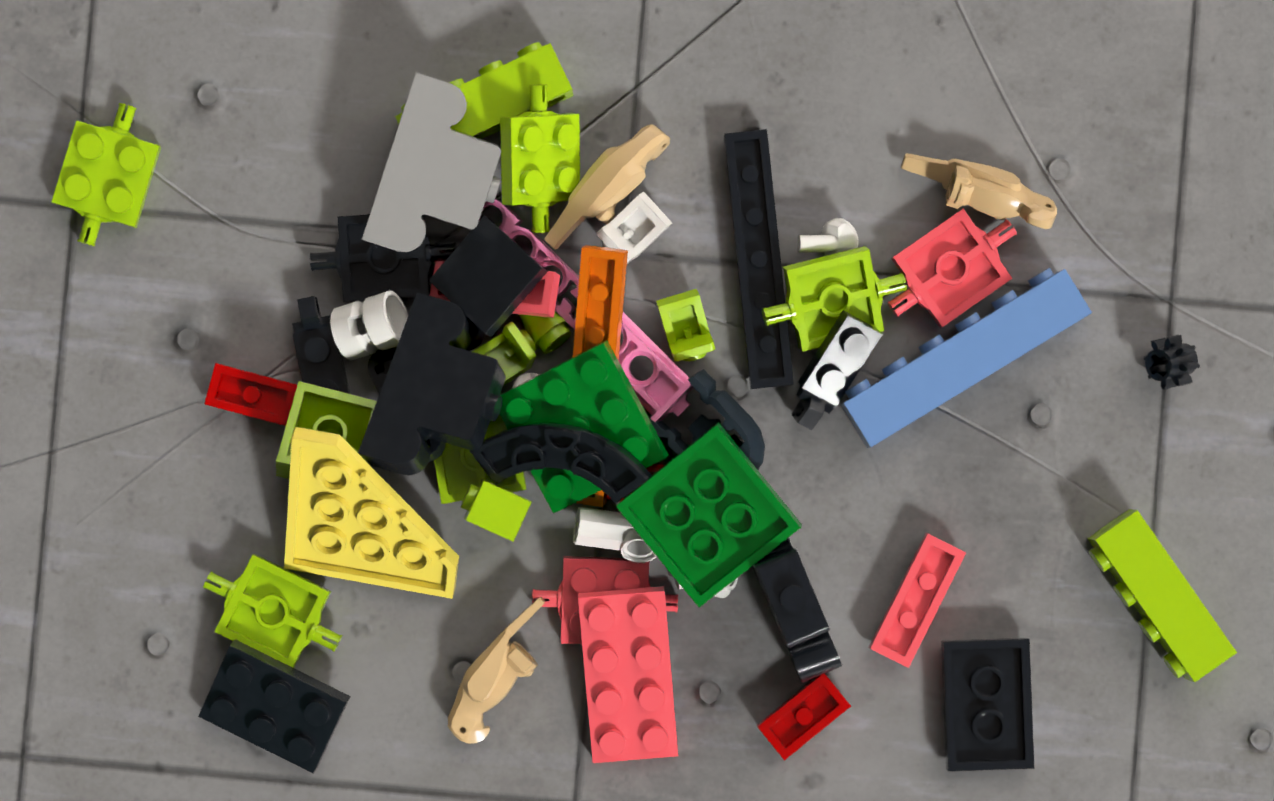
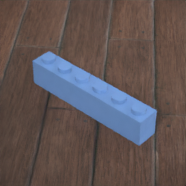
(966, 357)

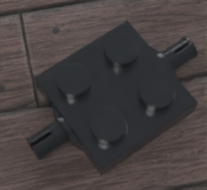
(374, 269)

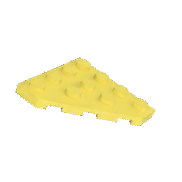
(356, 525)

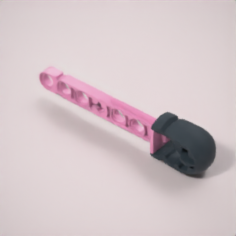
(668, 385)

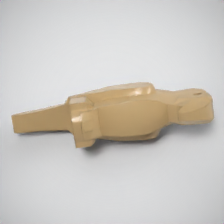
(609, 182)
(984, 189)
(491, 679)

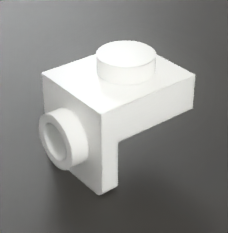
(635, 227)

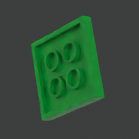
(586, 394)
(709, 515)

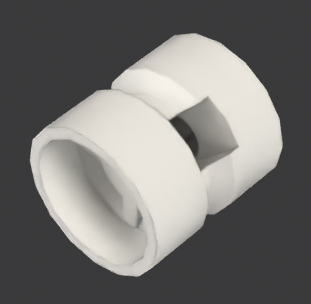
(368, 325)

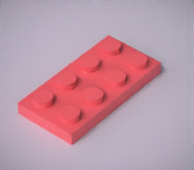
(628, 674)

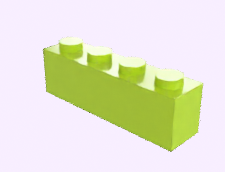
(506, 90)
(1161, 596)

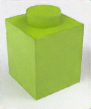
(495, 509)

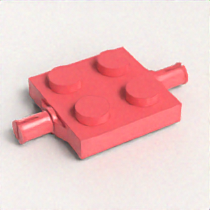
(952, 268)
(593, 575)

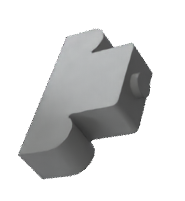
(431, 169)

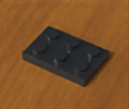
(987, 704)
(274, 706)

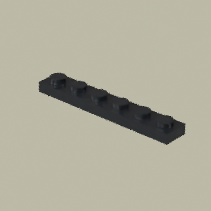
(758, 257)

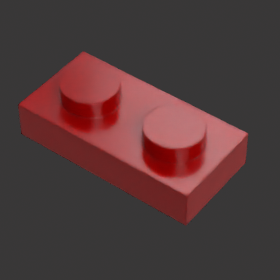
(250, 394)
(803, 716)

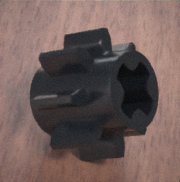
(1171, 362)

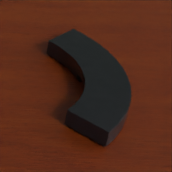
(564, 448)

